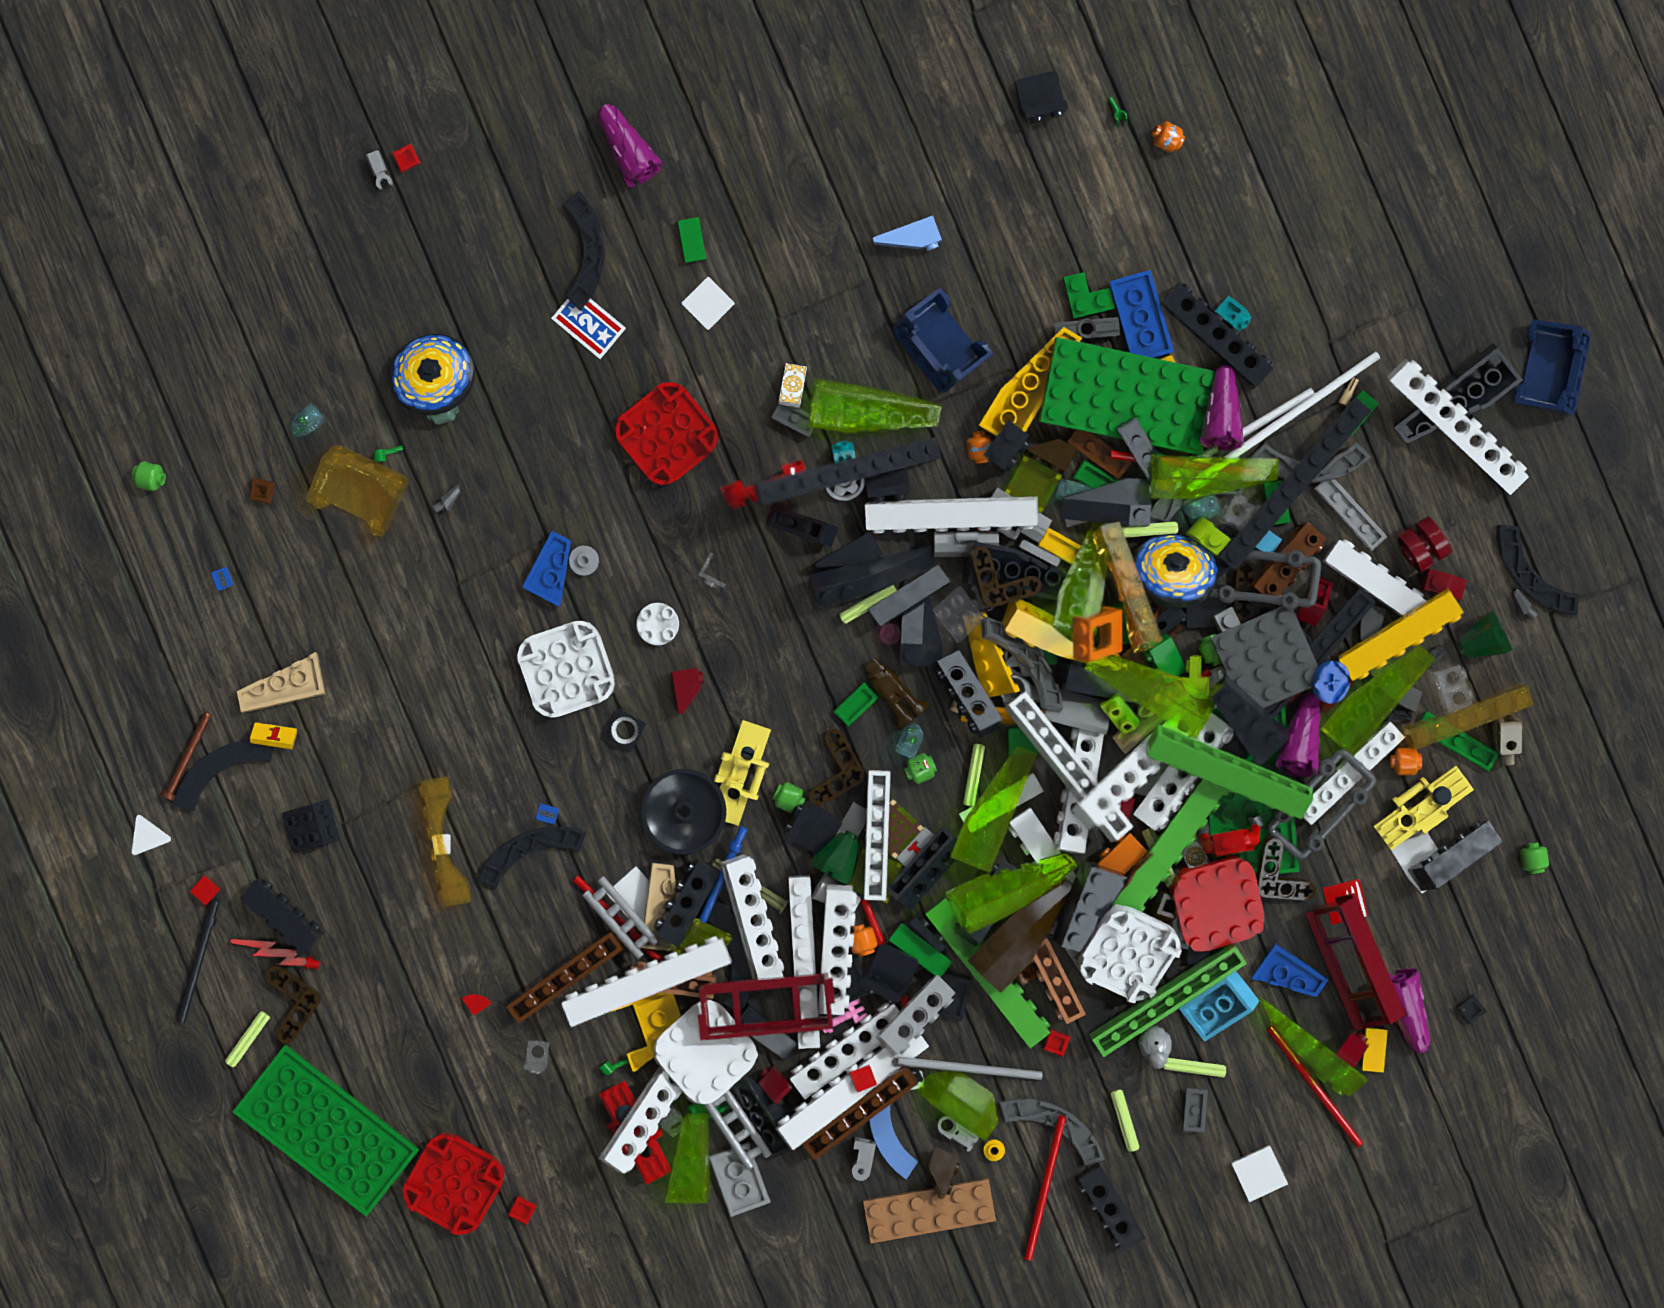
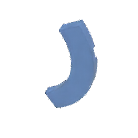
(889, 1144)

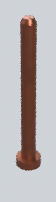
(169, 792)

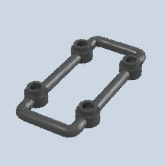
(1289, 600)
(1358, 796)

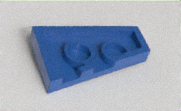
(550, 569)
(1288, 971)

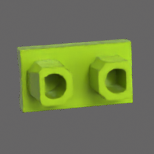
(1120, 713)

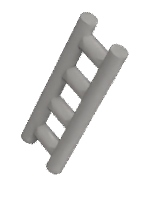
(634, 919)
(733, 1139)

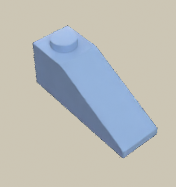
(914, 236)

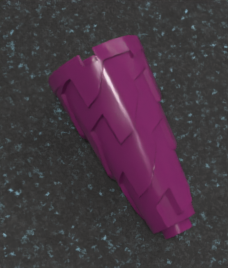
(629, 150)
(1223, 417)
(1301, 750)
(1414, 1023)

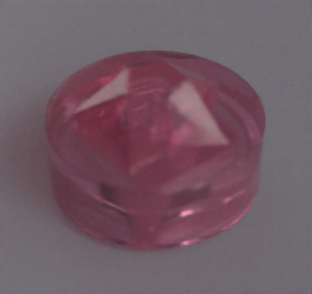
(890, 634)

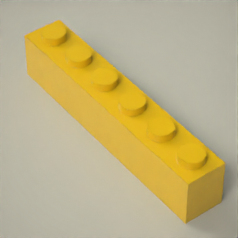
(1401, 634)

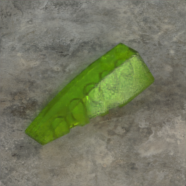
(861, 408)

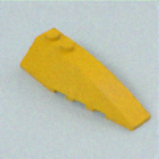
(1024, 393)
(1037, 629)

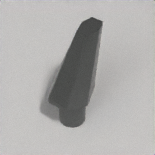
(447, 499)
(1523, 605)

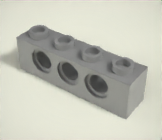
(889, 1034)

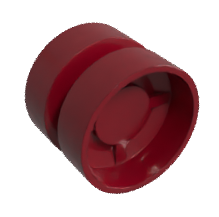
(1418, 548)

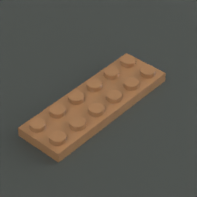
(925, 1213)

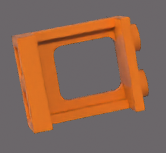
(1110, 634)

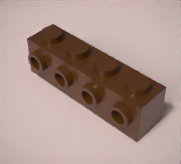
(1278, 575)

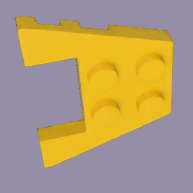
(655, 1016)

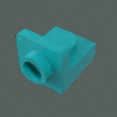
(1234, 313)
(843, 451)

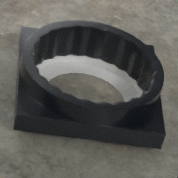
(611, 733)

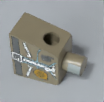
(1507, 730)

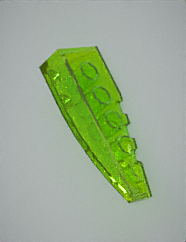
(1204, 476)
(1082, 587)
(1157, 691)
(1372, 702)
(992, 813)
(998, 896)
(1315, 1054)

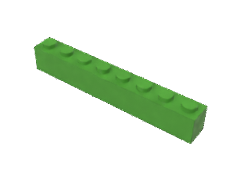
(1229, 771)
(1171, 842)
(1167, 999)
(1010, 1001)

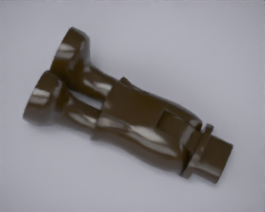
(893, 691)

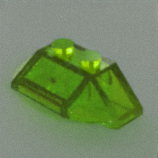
(961, 1101)

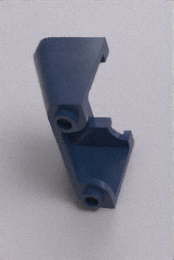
(939, 342)
(1554, 367)

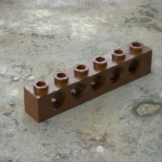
(565, 976)
(861, 1112)

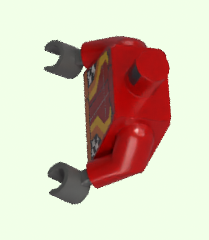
(1233, 841)

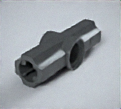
(1101, 327)

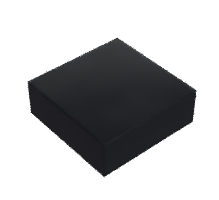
(1471, 1009)

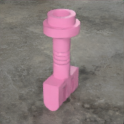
(851, 1013)

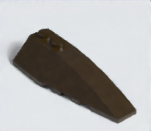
(1019, 938)

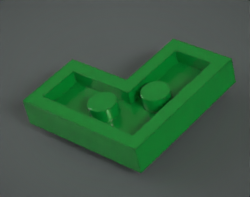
(1085, 303)

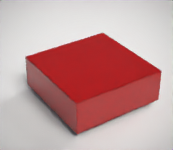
(406, 158)
(205, 890)
(1056, 1042)
(863, 1078)
(522, 1210)

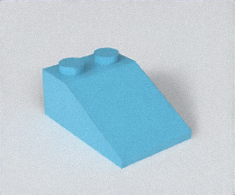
(1220, 1006)

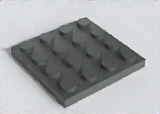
(1267, 656)

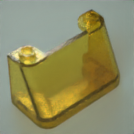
(358, 487)

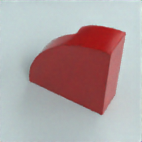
(476, 1002)

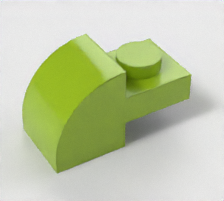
(1208, 536)
(1193, 667)

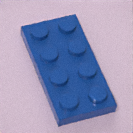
(1141, 315)

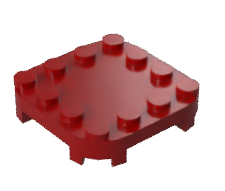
(666, 433)
(736, 494)
(1217, 903)
(453, 1183)

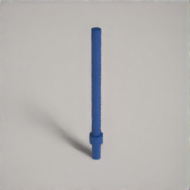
(735, 847)

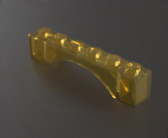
(1140, 620)
(1450, 724)
(454, 885)

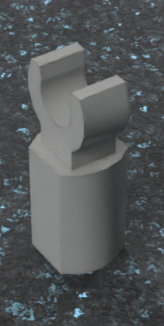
(378, 168)

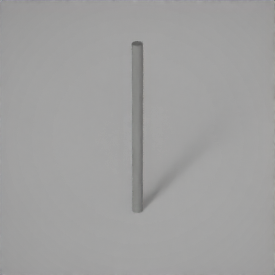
(970, 1068)

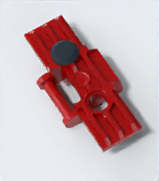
(618, 1103)

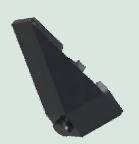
(1120, 501)
(920, 636)
(763, 1114)

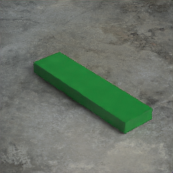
(1468, 747)

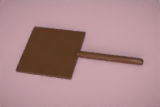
(1130, 874)

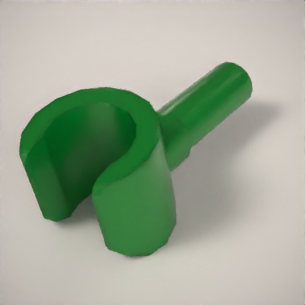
(1119, 114)
(380, 455)
(607, 1068)

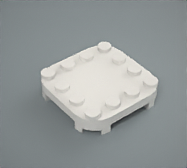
(566, 668)
(1129, 953)
(703, 1067)

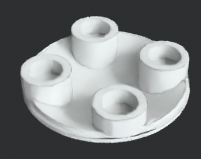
(657, 624)

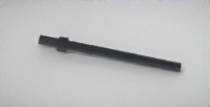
(209, 921)

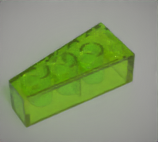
(691, 1163)

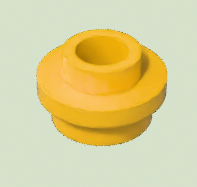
(994, 1143)

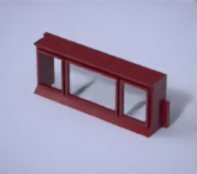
(1368, 956)
(771, 1027)

